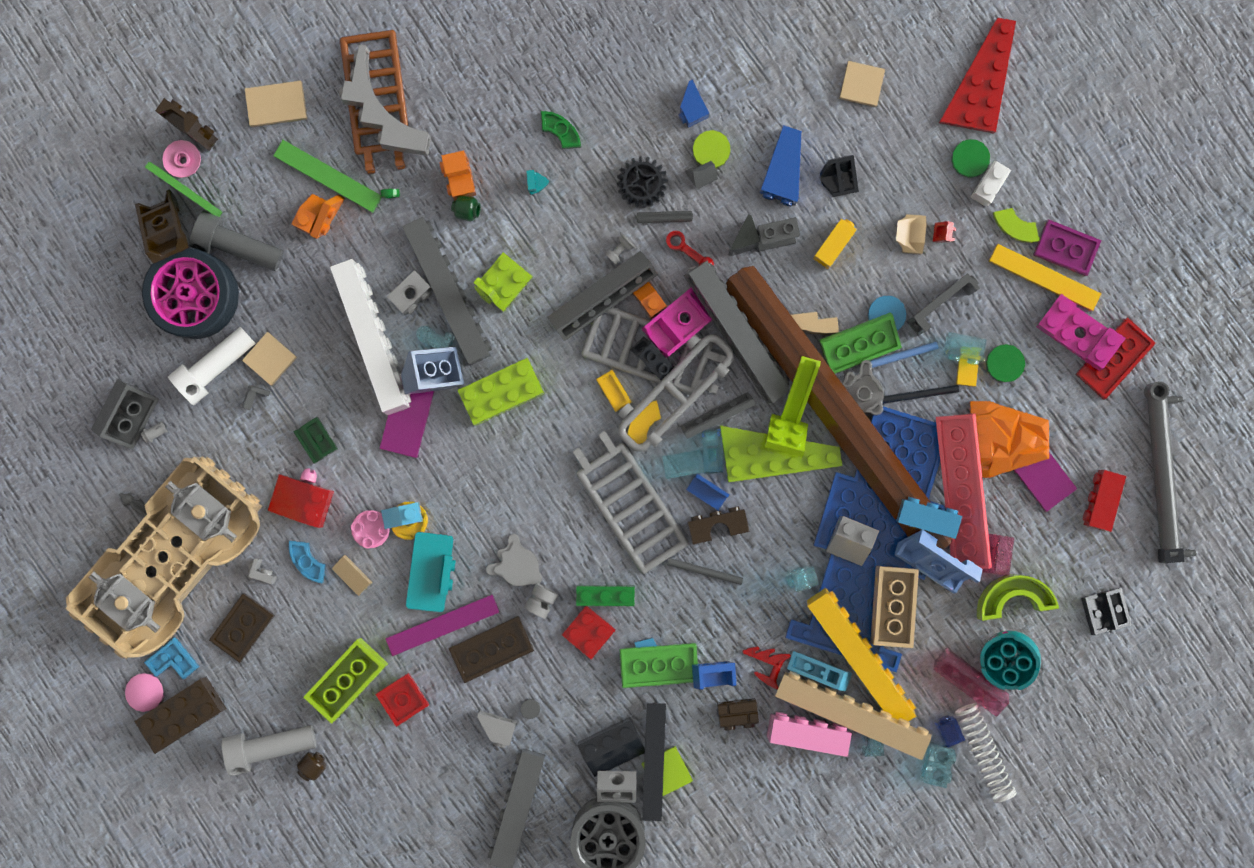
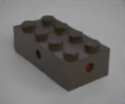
(180, 715)

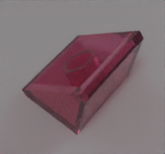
(1001, 554)

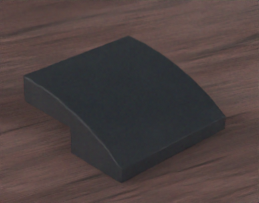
(1106, 611)

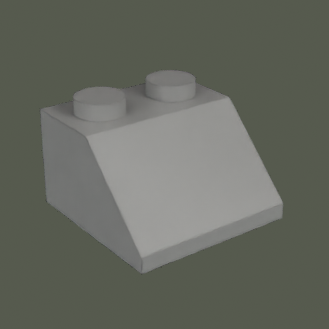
(852, 540)

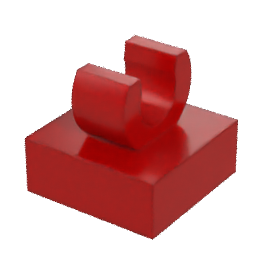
(943, 232)

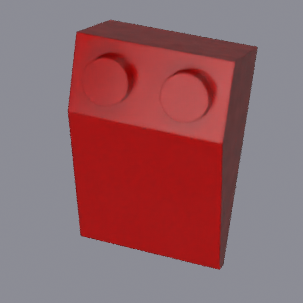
(300, 501)

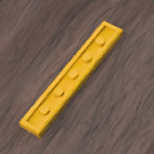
(1044, 277)

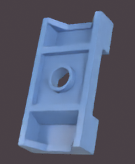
(923, 554)

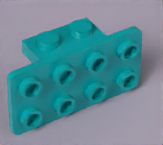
(430, 572)

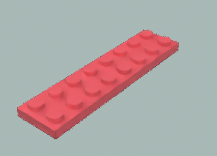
(964, 486)

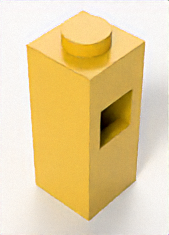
(835, 243)

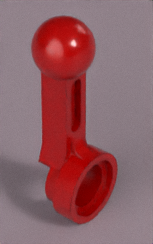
(683, 247)

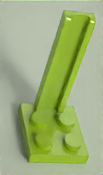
(502, 282)
(786, 431)

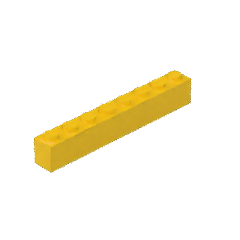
(859, 655)

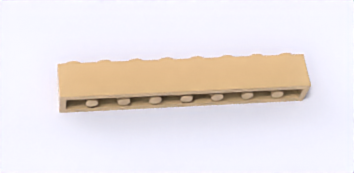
(853, 715)

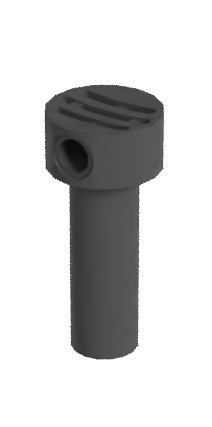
(210, 234)

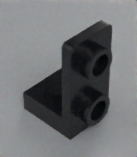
(652, 358)

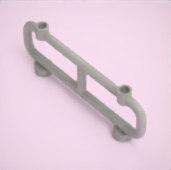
(629, 413)

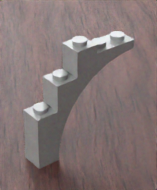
(360, 93)

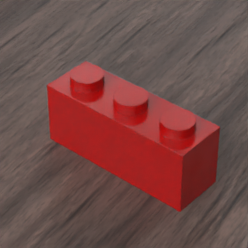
(1104, 500)

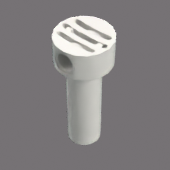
(192, 381)

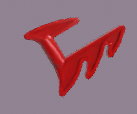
(775, 660)

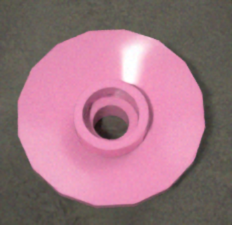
(173, 155)

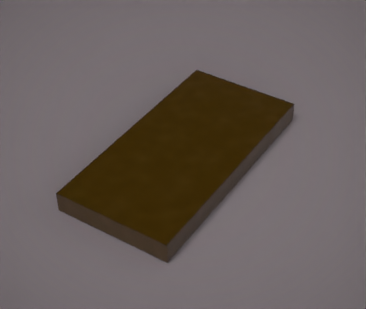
(491, 649)

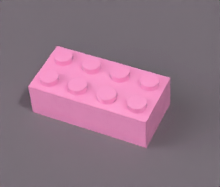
(808, 734)

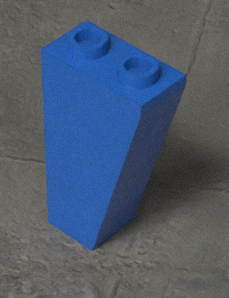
(784, 169)

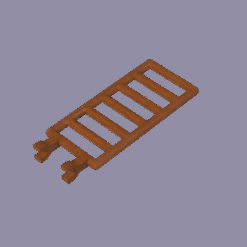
(398, 89)

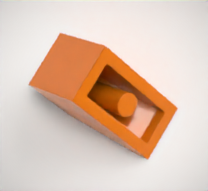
(307, 214)
(650, 300)

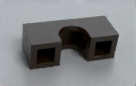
(701, 527)

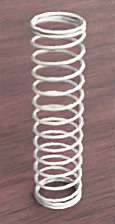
(1011, 792)

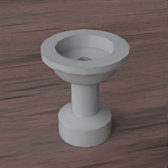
(624, 244)

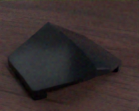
(840, 176)

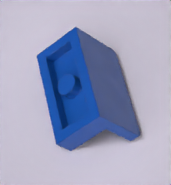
(707, 492)

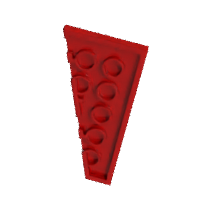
(981, 91)

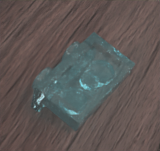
(965, 347)

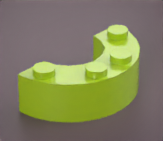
(1008, 586)

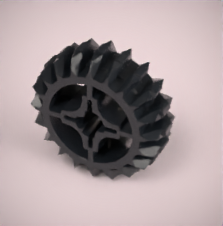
(637, 166)

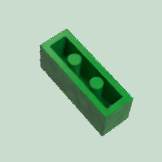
(605, 595)

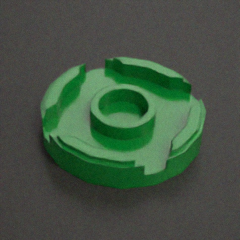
(970, 158)
(1005, 363)

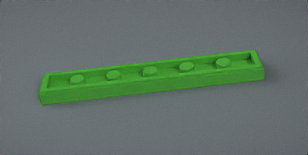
(327, 176)

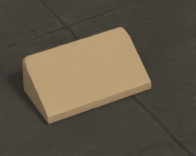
(351, 575)

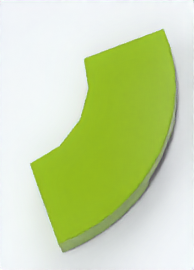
(1015, 227)

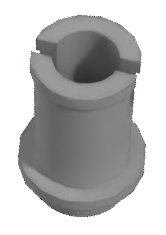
(153, 432)

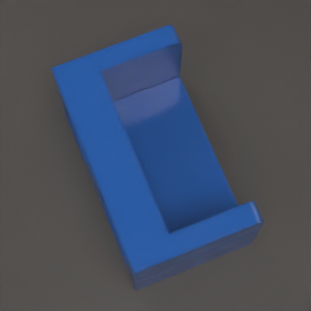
(714, 674)

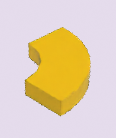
(640, 425)

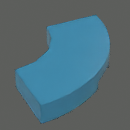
(305, 562)

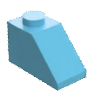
(402, 515)

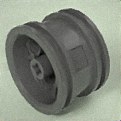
(618, 835)

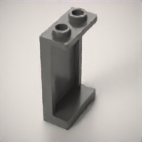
(918, 322)

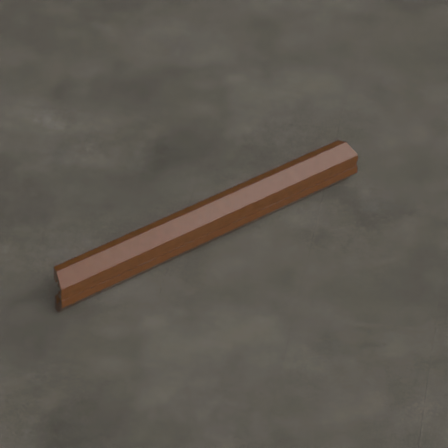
(828, 396)

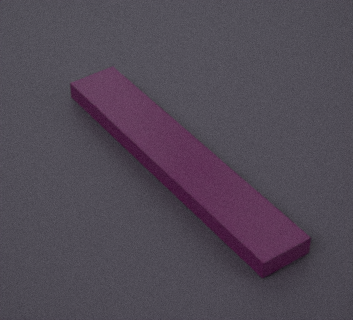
(442, 625)

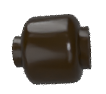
(311, 766)

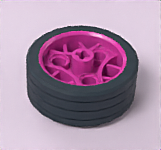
(190, 294)

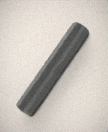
(663, 217)

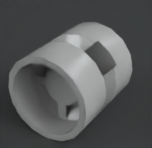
(540, 601)

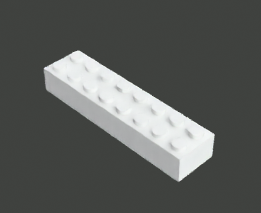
(370, 336)

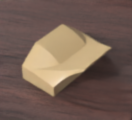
(911, 233)

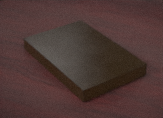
(241, 627)

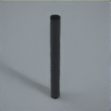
(921, 394)

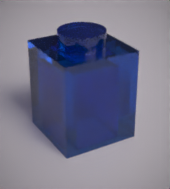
(949, 731)

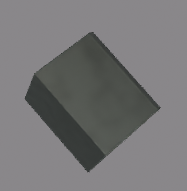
(746, 239)

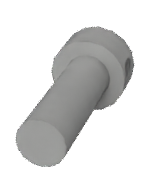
(240, 753)

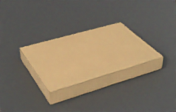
(275, 103)

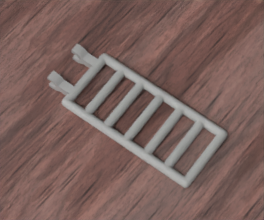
(639, 370)
(652, 495)

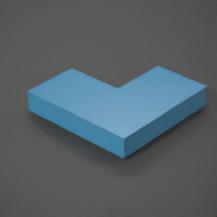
(172, 655)

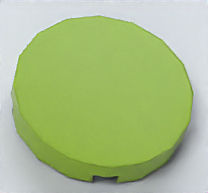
(711, 147)

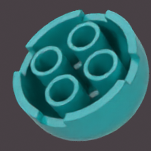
(1005, 668)

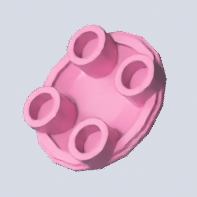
(369, 529)
(144, 692)

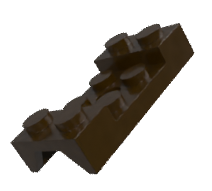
(186, 123)
(163, 238)

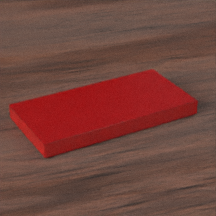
(1122, 362)

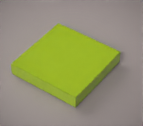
(675, 771)

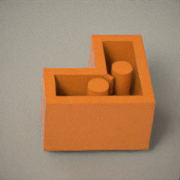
(459, 174)

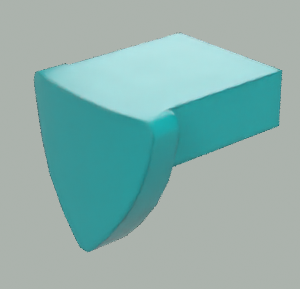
(536, 182)

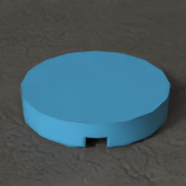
(886, 305)

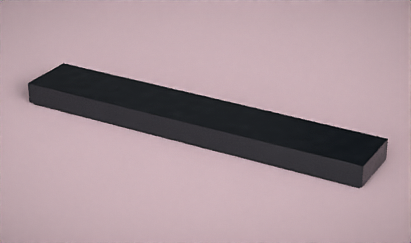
(654, 762)

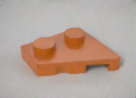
(326, 216)

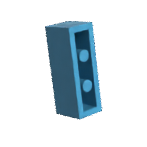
(929, 517)

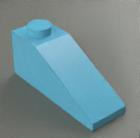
(819, 671)

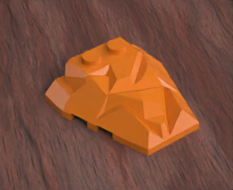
(1008, 438)

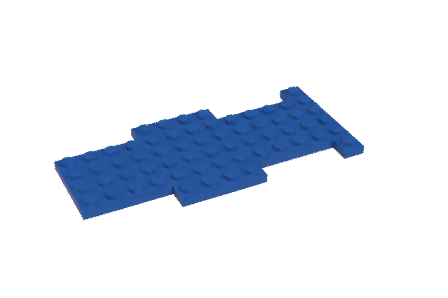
(917, 448)

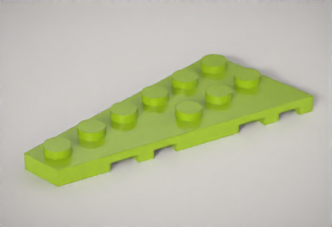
(750, 459)

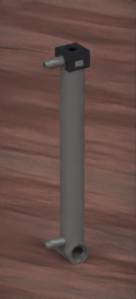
(1164, 474)

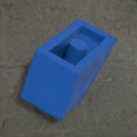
(692, 107)

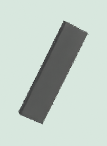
(717, 415)

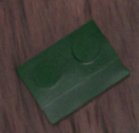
(315, 440)

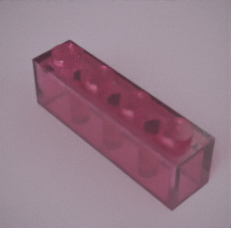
(971, 682)

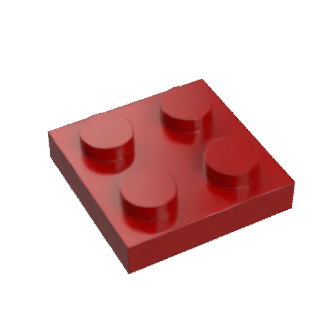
(588, 632)
(402, 699)

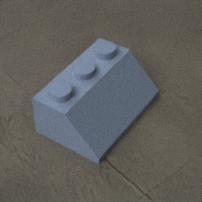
(431, 370)

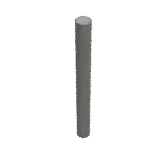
(705, 571)

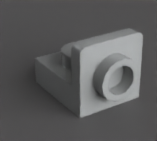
(264, 575)

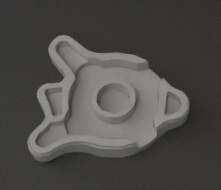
(865, 389)
(517, 564)

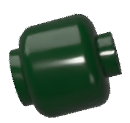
(466, 208)

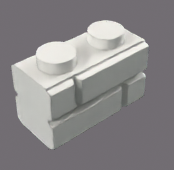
(990, 183)

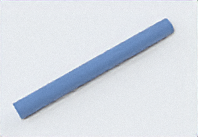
(904, 354)

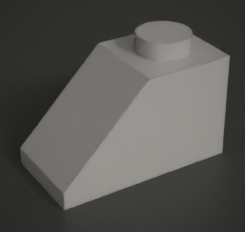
(497, 728)

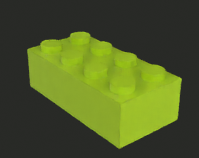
(501, 392)
(345, 680)

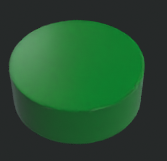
(390, 193)

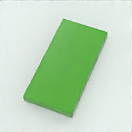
(183, 189)
(861, 343)
(657, 665)

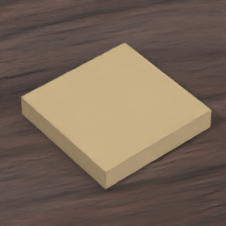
(862, 84)
(269, 358)

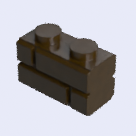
(738, 713)

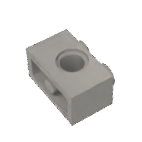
(399, 294)
(616, 786)

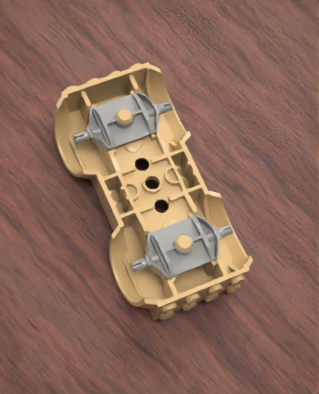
(144, 612)

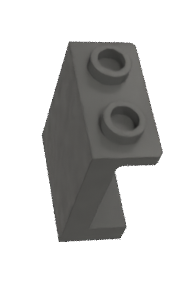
(777, 234)

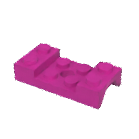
(668, 331)
(1097, 344)

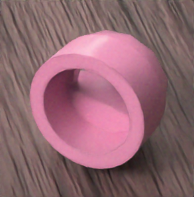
(308, 476)

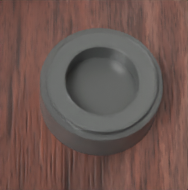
(530, 708)

